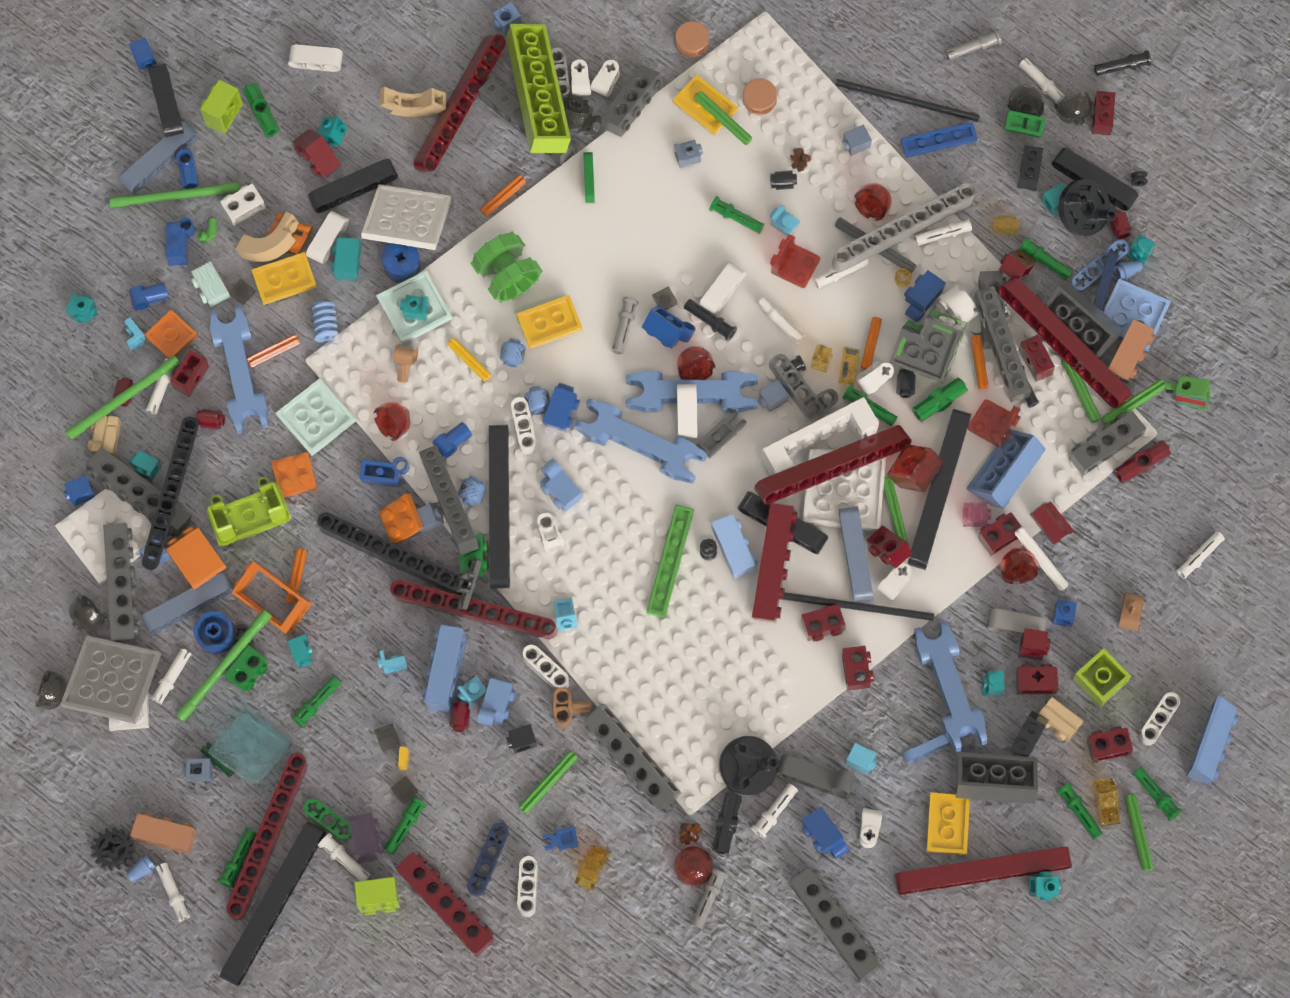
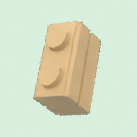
(105, 435)
(1061, 720)

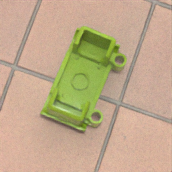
(248, 515)

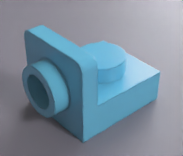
(783, 220)
(137, 337)
(565, 614)
(393, 664)
(471, 691)

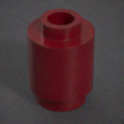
(1121, 226)
(121, 386)
(210, 419)
(459, 716)

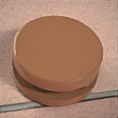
(691, 39)
(759, 96)

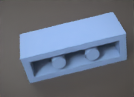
(734, 546)

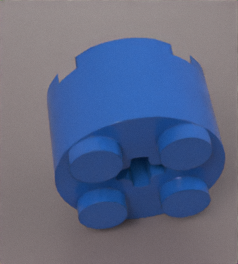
(403, 270)
(205, 628)

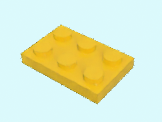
(686, 102)
(284, 278)
(549, 321)
(948, 824)

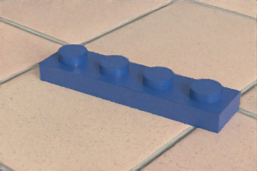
(939, 139)

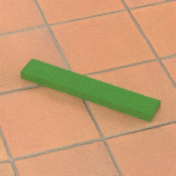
(670, 561)

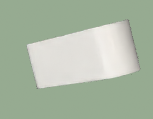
(315, 58)
(322, 244)
(722, 288)
(687, 410)
(523, 417)
(541, 660)
(1164, 711)
(527, 876)

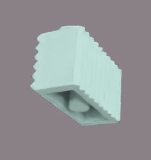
(210, 284)

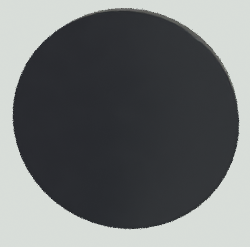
(748, 765)

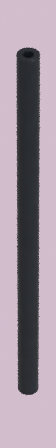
(907, 100)
(859, 606)

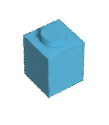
(861, 759)

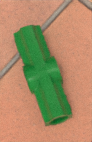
(256, 101)
(939, 399)

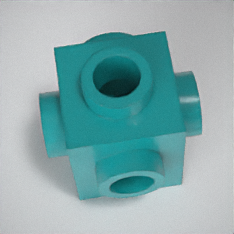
(332, 130)
(81, 308)
(1044, 885)

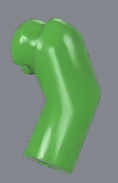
(210, 233)

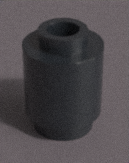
(783, 180)
(905, 383)

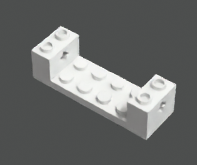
(857, 415)

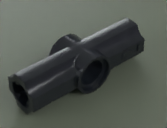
(726, 823)

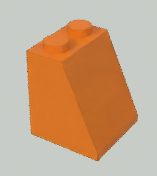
(194, 556)

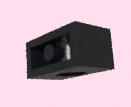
(1030, 167)
(1029, 734)

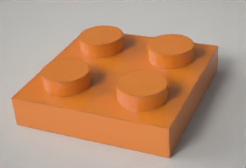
(171, 335)
(294, 474)
(401, 519)

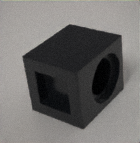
(521, 739)

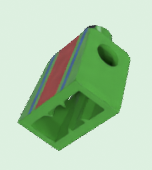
(1191, 392)

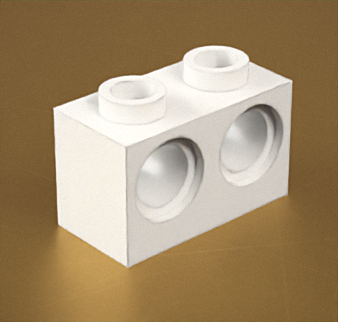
(245, 208)

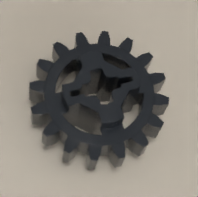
(104, 851)

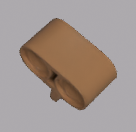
(405, 356)
(1131, 611)
(567, 707)

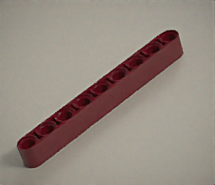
(454, 109)
(1064, 342)
(832, 464)
(482, 613)
(267, 846)
(982, 870)

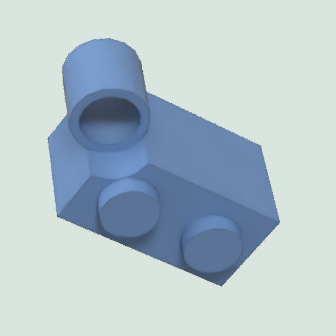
(559, 486)
(496, 703)

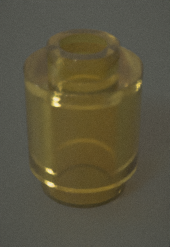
(1005, 225)

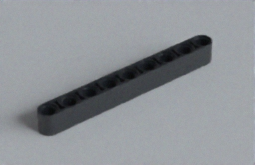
(939, 489)
(170, 500)
(499, 507)
(387, 549)
(272, 904)

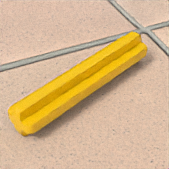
(469, 359)

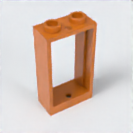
(296, 614)

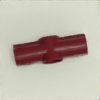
(1151, 455)

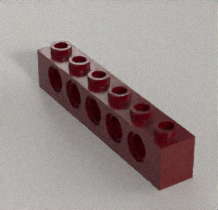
(475, 944)

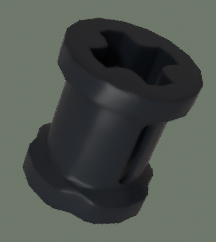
(798, 364)
(705, 544)

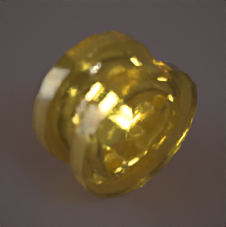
(905, 272)

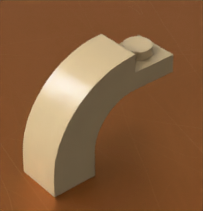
(413, 105)
(271, 246)

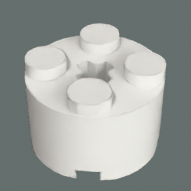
(956, 304)

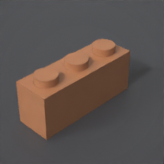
(1132, 350)
(163, 833)

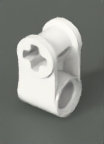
(580, 80)
(605, 81)
(874, 376)
(550, 535)
(893, 583)
(870, 824)

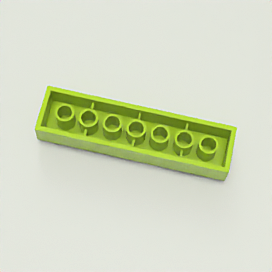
(538, 88)

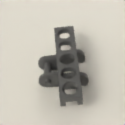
(471, 577)

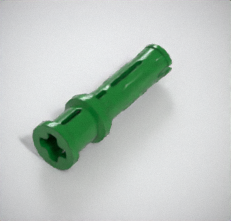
(727, 209)
(1039, 254)
(853, 395)
(311, 710)
(1165, 800)
(1074, 802)
(409, 817)
(233, 867)

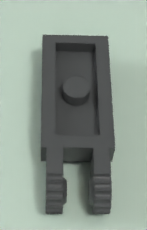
(720, 435)

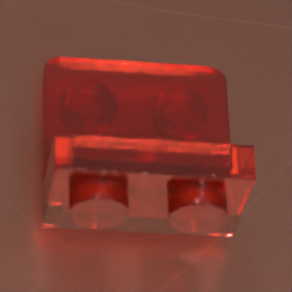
(794, 263)
(994, 422)

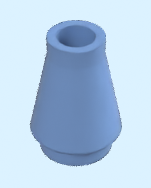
(1127, 269)
(141, 868)

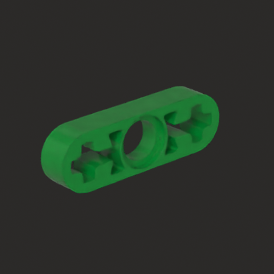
(589, 177)
(313, 815)

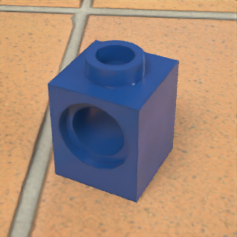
(142, 54)
(79, 490)
(1064, 613)

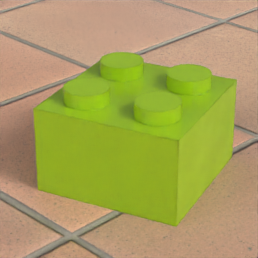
(221, 106)
(1102, 677)
(377, 895)

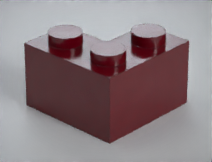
(316, 151)

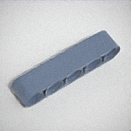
(157, 159)
(856, 553)
(187, 603)

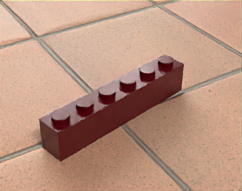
(773, 563)

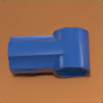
(187, 170)
(143, 296)
(448, 442)

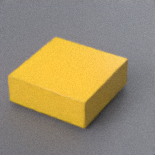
(403, 758)

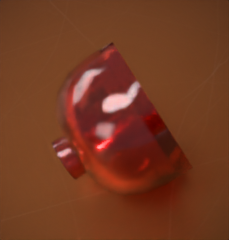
(873, 201)
(695, 364)
(392, 420)
(1019, 566)
(693, 866)

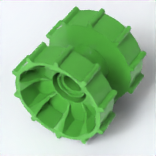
(512, 275)

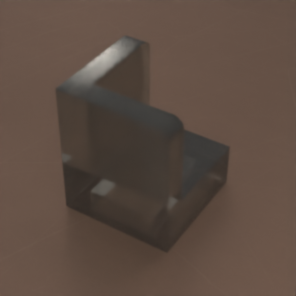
(387, 738)

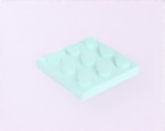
(421, 286)
(315, 417)

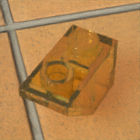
(1106, 802)
(592, 867)

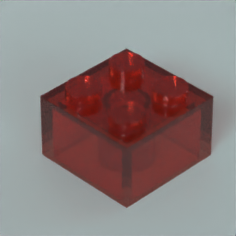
(915, 468)

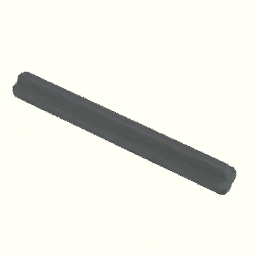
(889, 253)

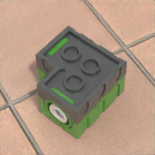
(929, 347)

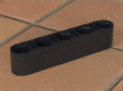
(165, 100)
(1079, 168)
(352, 185)
(804, 534)

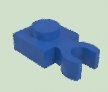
(564, 838)

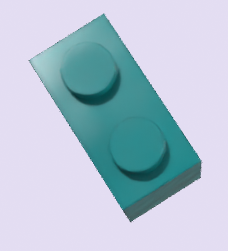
(347, 258)

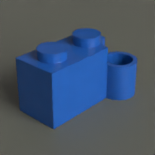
(178, 241)
(923, 295)
(667, 327)
(561, 408)
(383, 473)
(824, 833)

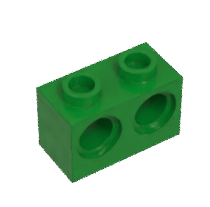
(1024, 124)
(478, 554)
(242, 667)

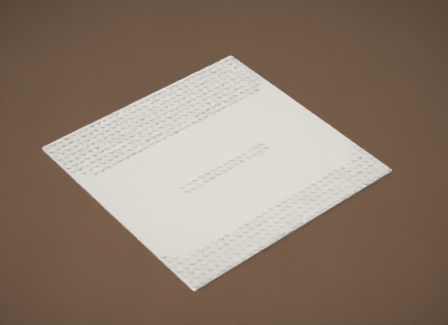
(707, 667)

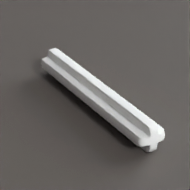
(1042, 559)

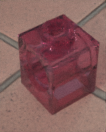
(975, 514)

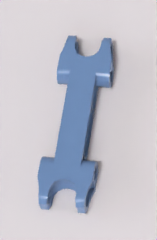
(708, 391)
(246, 400)
(669, 454)
(960, 717)

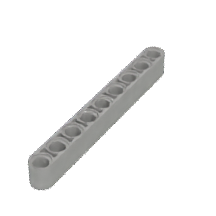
(908, 220)

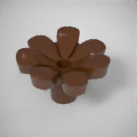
(800, 159)
(689, 831)

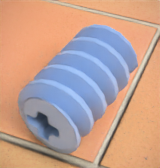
(323, 321)

